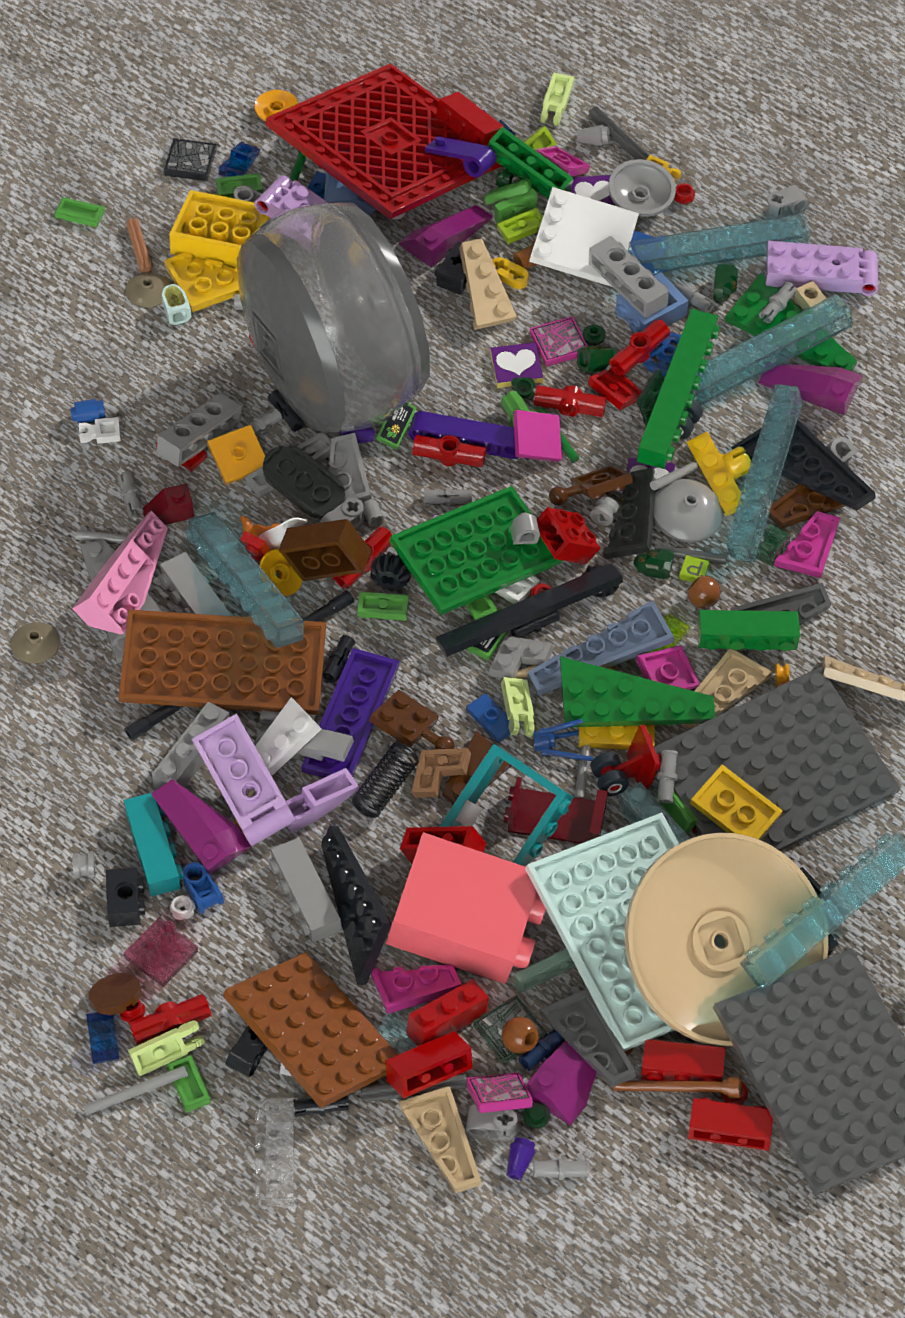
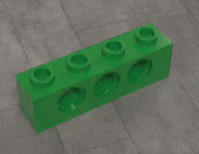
(528, 163)

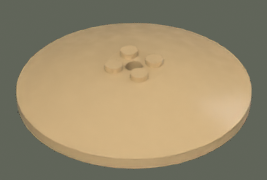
(687, 898)

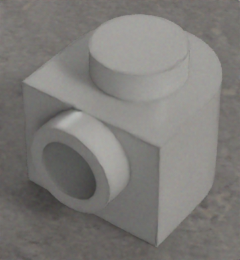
(843, 449)
(525, 524)

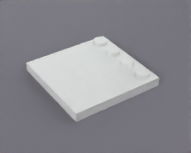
(575, 225)

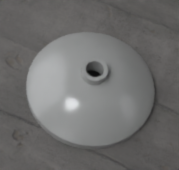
(645, 180)
(685, 520)

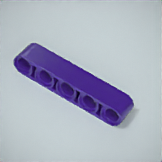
(496, 438)

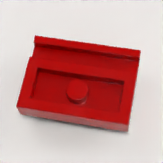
(616, 388)

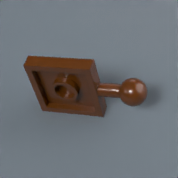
(592, 484)
(408, 721)

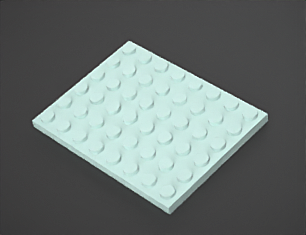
(588, 903)

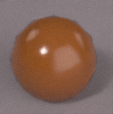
(704, 592)
(519, 1035)

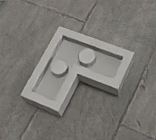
(517, 651)

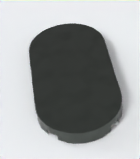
(303, 481)

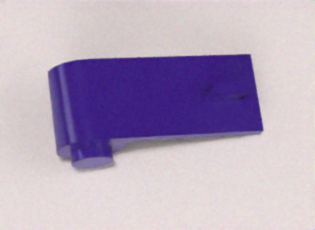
(476, 157)

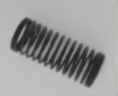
(363, 797)

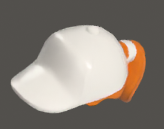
(272, 534)

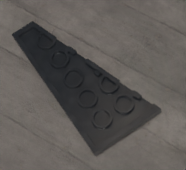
(817, 468)
(359, 909)

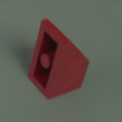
(171, 504)

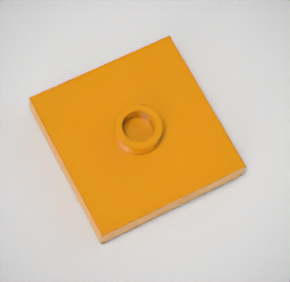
(236, 454)

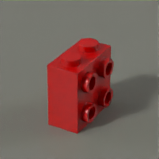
(567, 536)

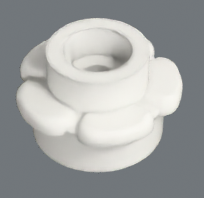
(178, 903)

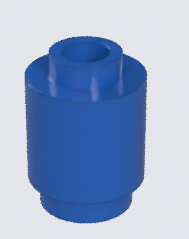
(87, 411)

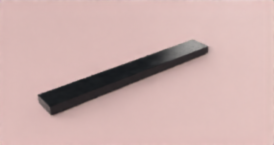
(529, 609)

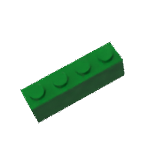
(748, 630)

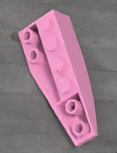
(123, 578)

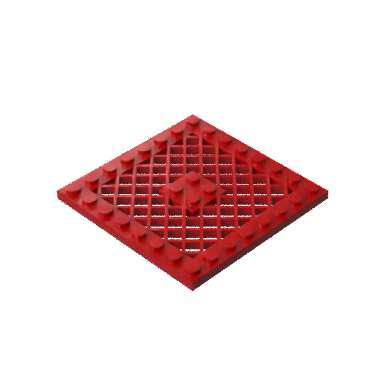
(380, 117)

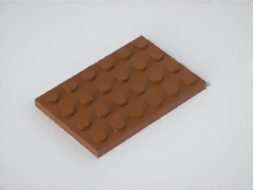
(312, 1028)

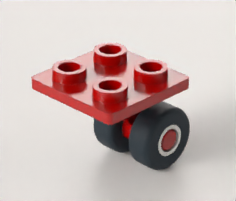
(641, 765)

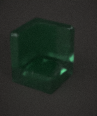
(774, 544)

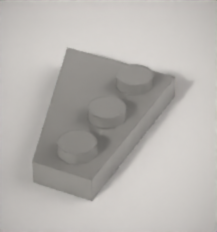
(348, 467)

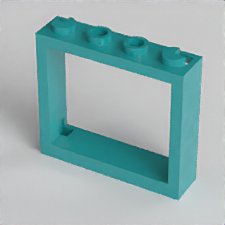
(481, 779)

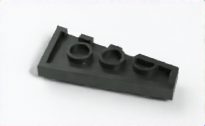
(634, 518)

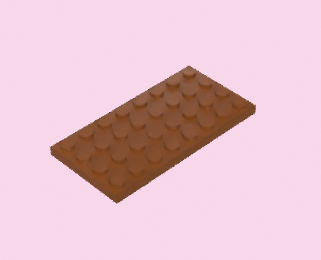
(218, 661)

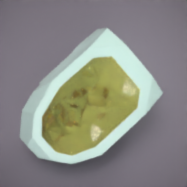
(176, 304)

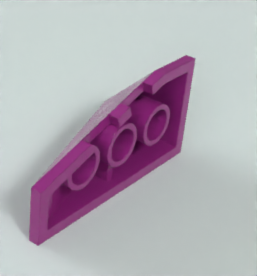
(433, 240)

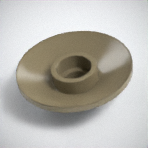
(144, 295)
(35, 650)

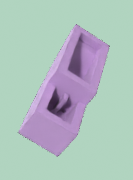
(321, 798)

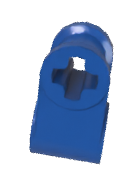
(202, 891)

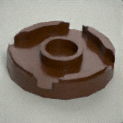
(115, 993)

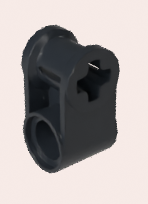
(246, 1053)

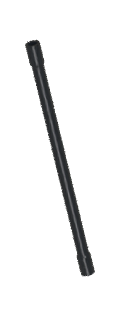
(146, 723)

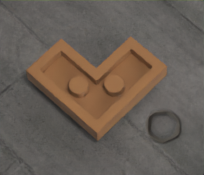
(435, 765)

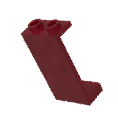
(578, 825)

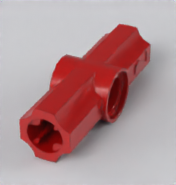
(639, 347)
(570, 401)
(449, 451)
(378, 543)
(168, 1017)

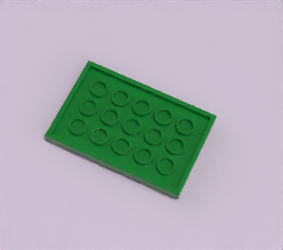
(471, 551)

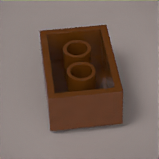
(325, 550)

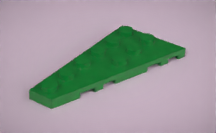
(746, 317)
(621, 699)

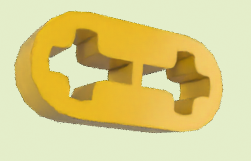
(510, 272)

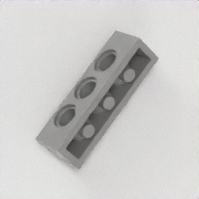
(628, 277)
(192, 432)

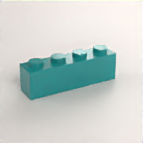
(152, 844)

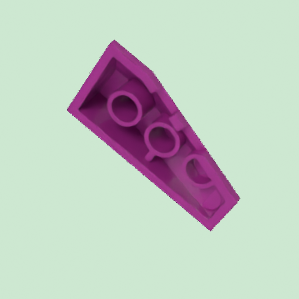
(822, 386)
(205, 831)
(563, 1083)

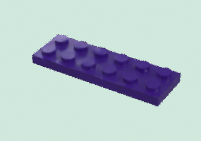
(356, 696)

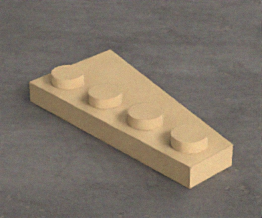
(487, 295)
(862, 678)
(442, 1133)

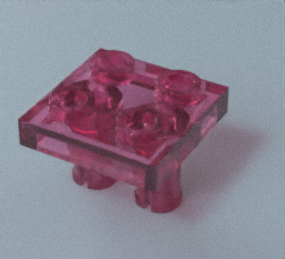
(161, 952)

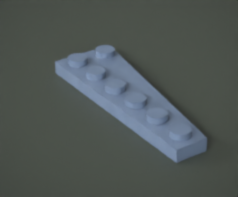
(621, 641)

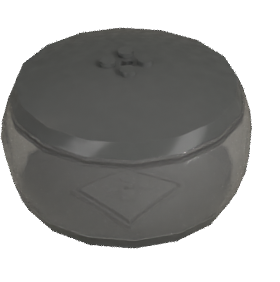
(333, 316)

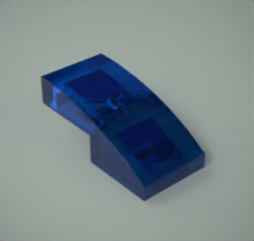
(240, 160)
(102, 1038)

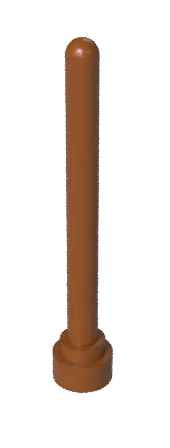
(729, 1086)

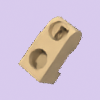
(808, 299)

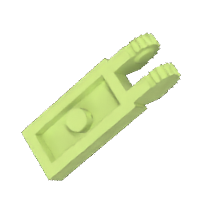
(557, 97)
(518, 705)
(165, 1048)

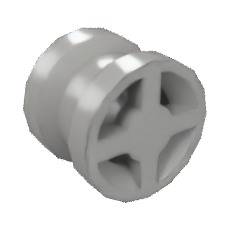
(604, 511)
(84, 865)

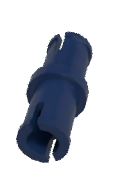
(543, 1049)

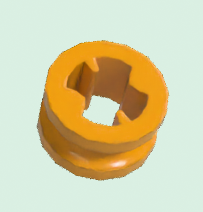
(781, 673)

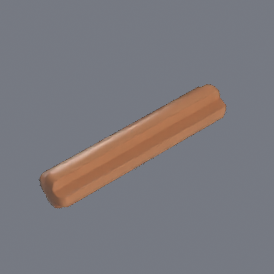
(139, 245)

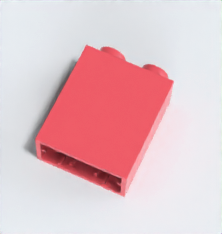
(466, 910)

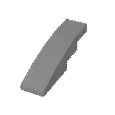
(324, 743)

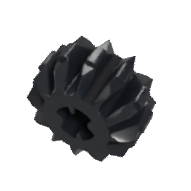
(390, 572)

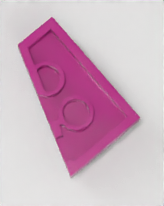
(811, 547)
(408, 988)

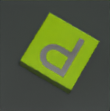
(693, 568)

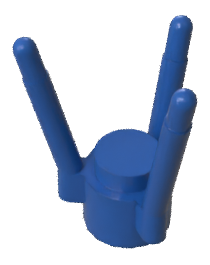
(545, 740)

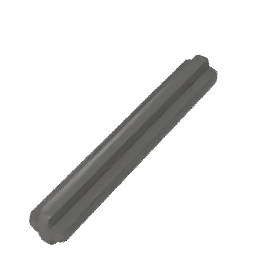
(618, 134)
(386, 1091)

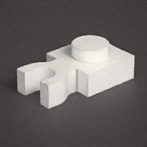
(103, 430)

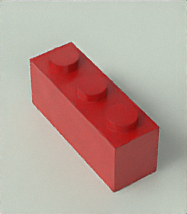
(467, 119)
(461, 835)
(447, 1013)
(682, 1062)
(429, 1064)
(730, 1124)

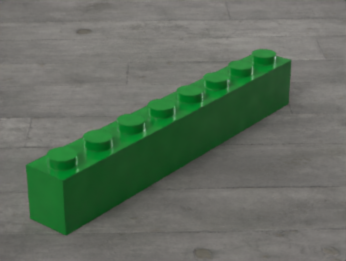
(678, 388)

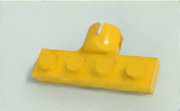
(721, 469)

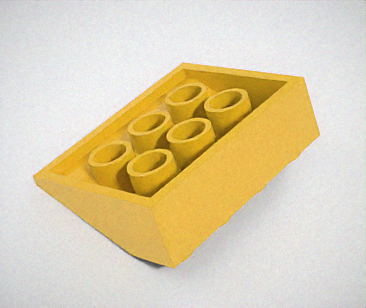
(214, 227)

